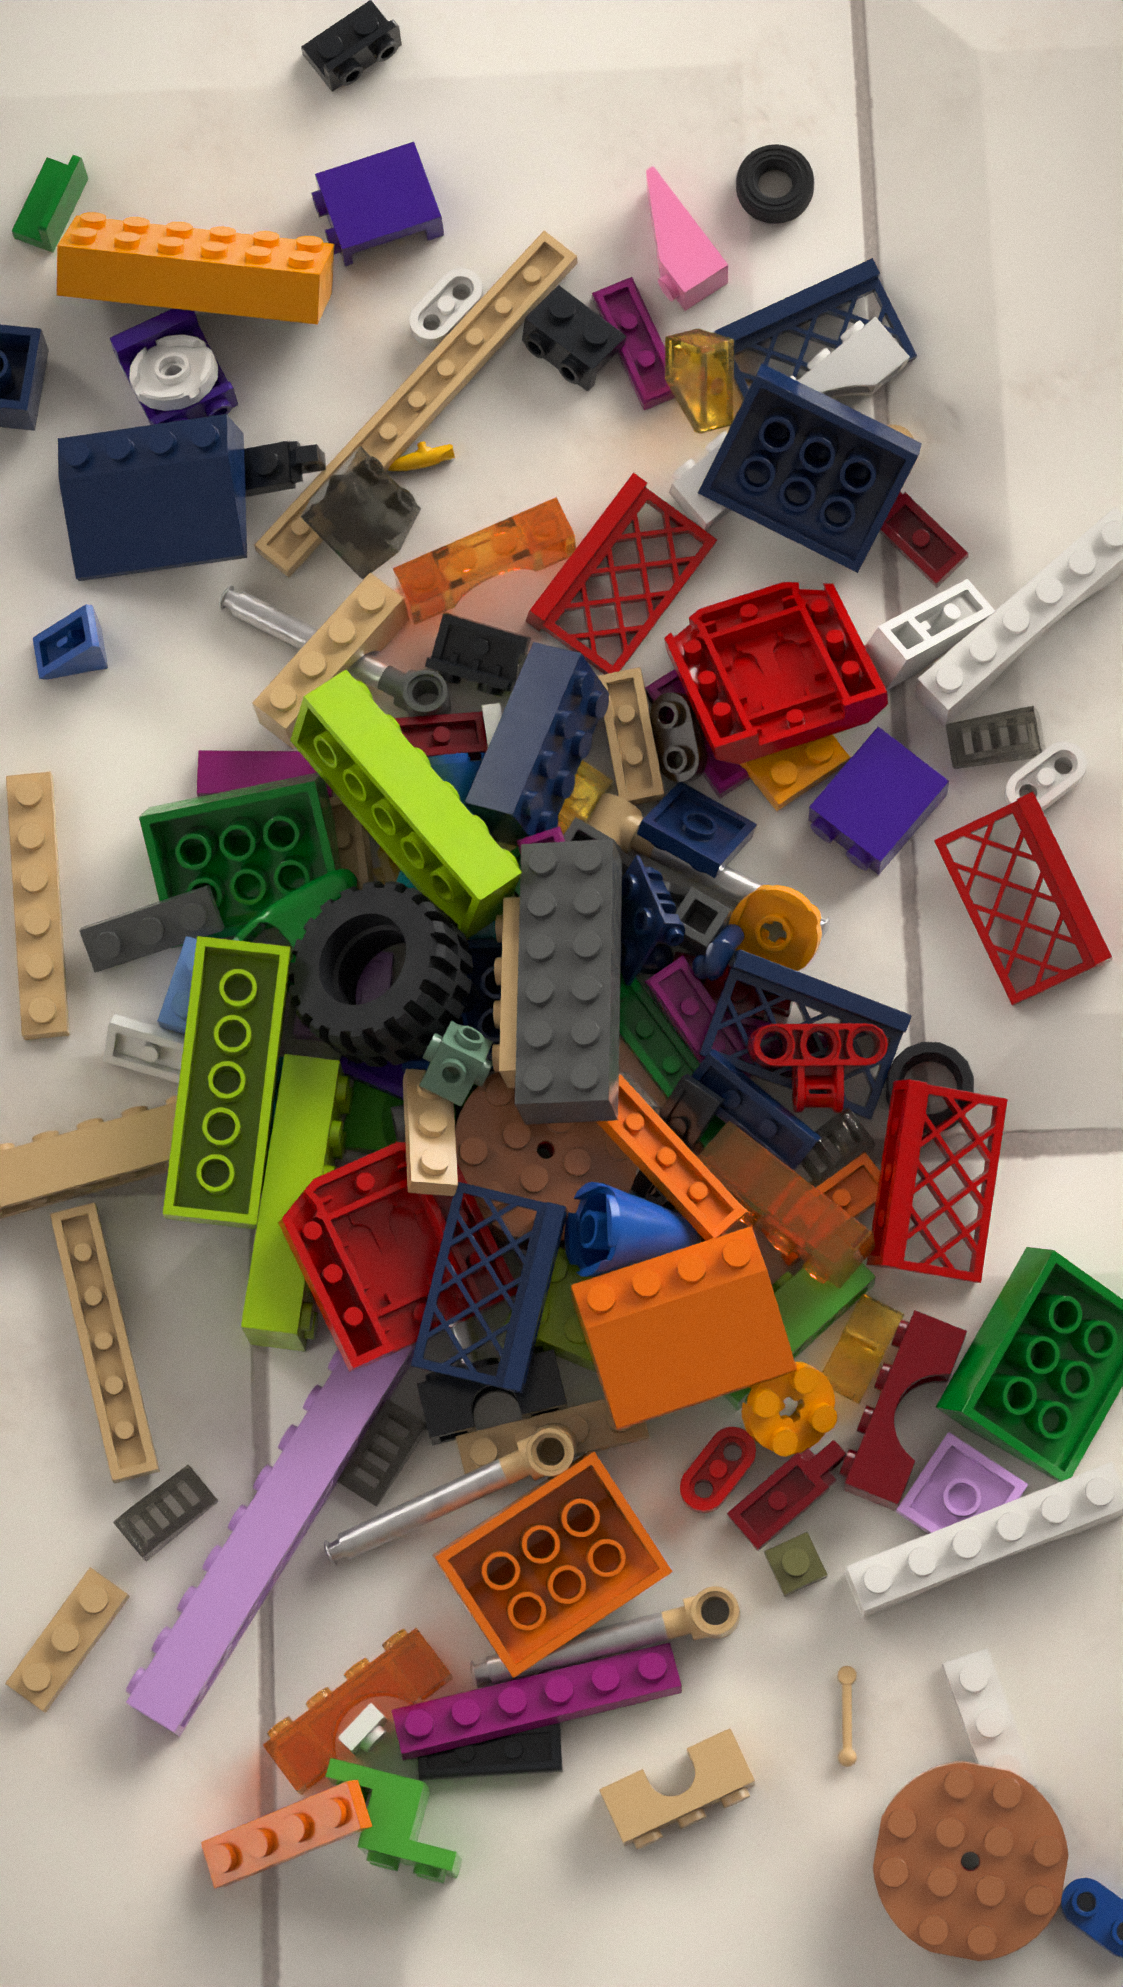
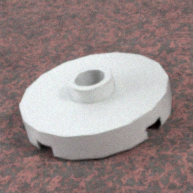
(174, 373)

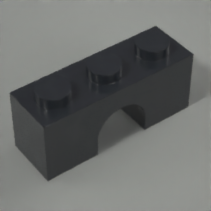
(451, 1401)

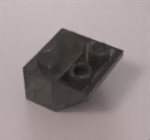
(362, 513)

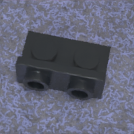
(352, 46)

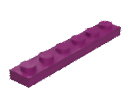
(536, 1701)

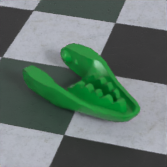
(296, 908)

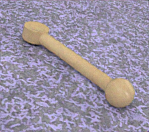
(847, 1677)

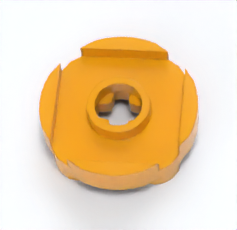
(798, 920)
(807, 1424)

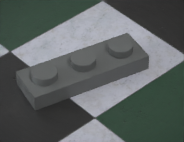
(151, 928)

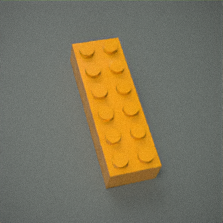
(195, 268)

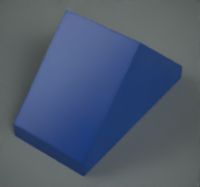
(71, 645)

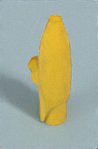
(423, 457)

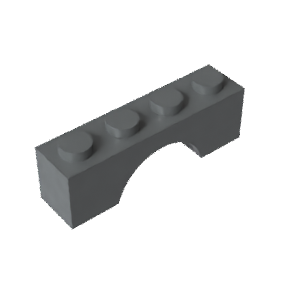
(697, 911)

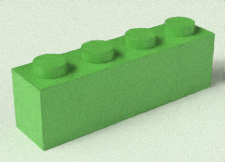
(811, 1309)

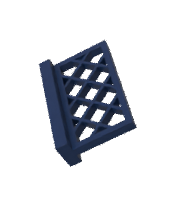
(807, 306)
(815, 995)
(530, 1295)

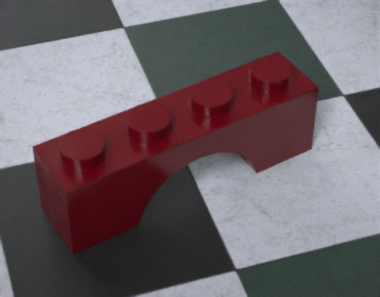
(924, 1356)

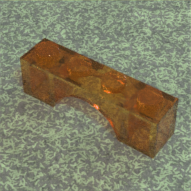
(445, 575)
(404, 1671)

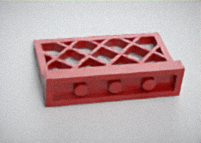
(590, 554)
(1059, 880)
(899, 1172)

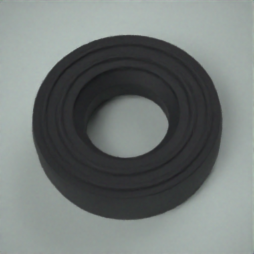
(775, 158)

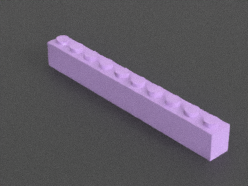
(262, 1540)

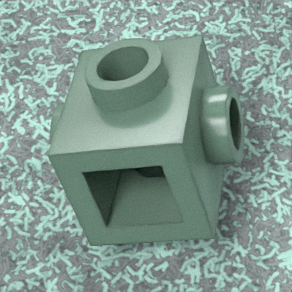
(456, 1062)

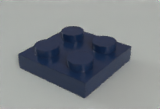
(696, 829)

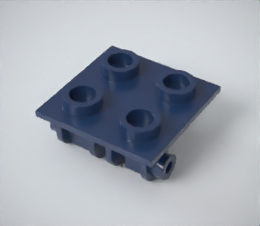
(645, 917)

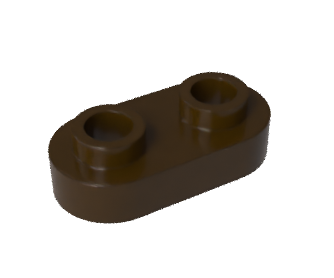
(680, 735)

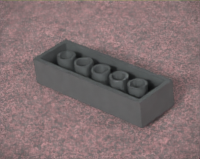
(569, 982)

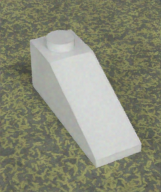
(925, 632)

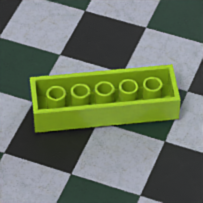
(404, 803)
(227, 1082)
(302, 1147)

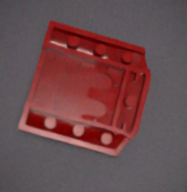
(775, 671)
(375, 1251)

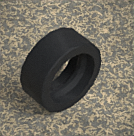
(937, 1053)

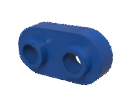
(1100, 1922)

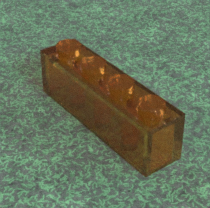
(788, 1207)

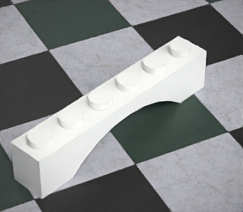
(854, 368)
(994, 644)
(986, 1538)

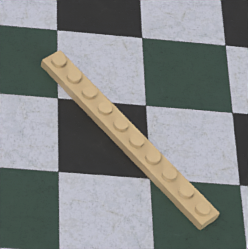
(431, 386)

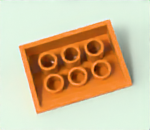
(683, 1328)
(552, 1563)

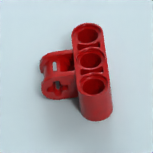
(817, 1073)

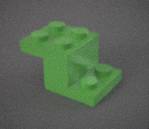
(396, 1818)

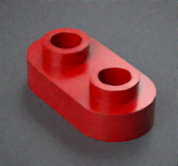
(717, 1470)

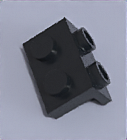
(571, 337)
(477, 654)

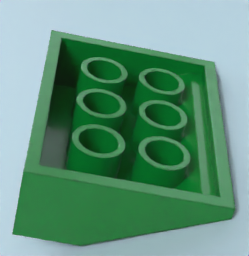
(243, 844)
(1042, 1365)

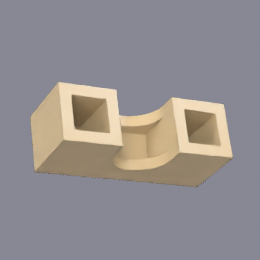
(643, 1812)

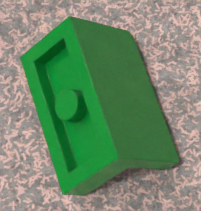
(51, 203)

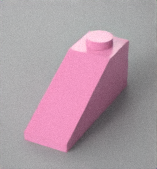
(685, 256)

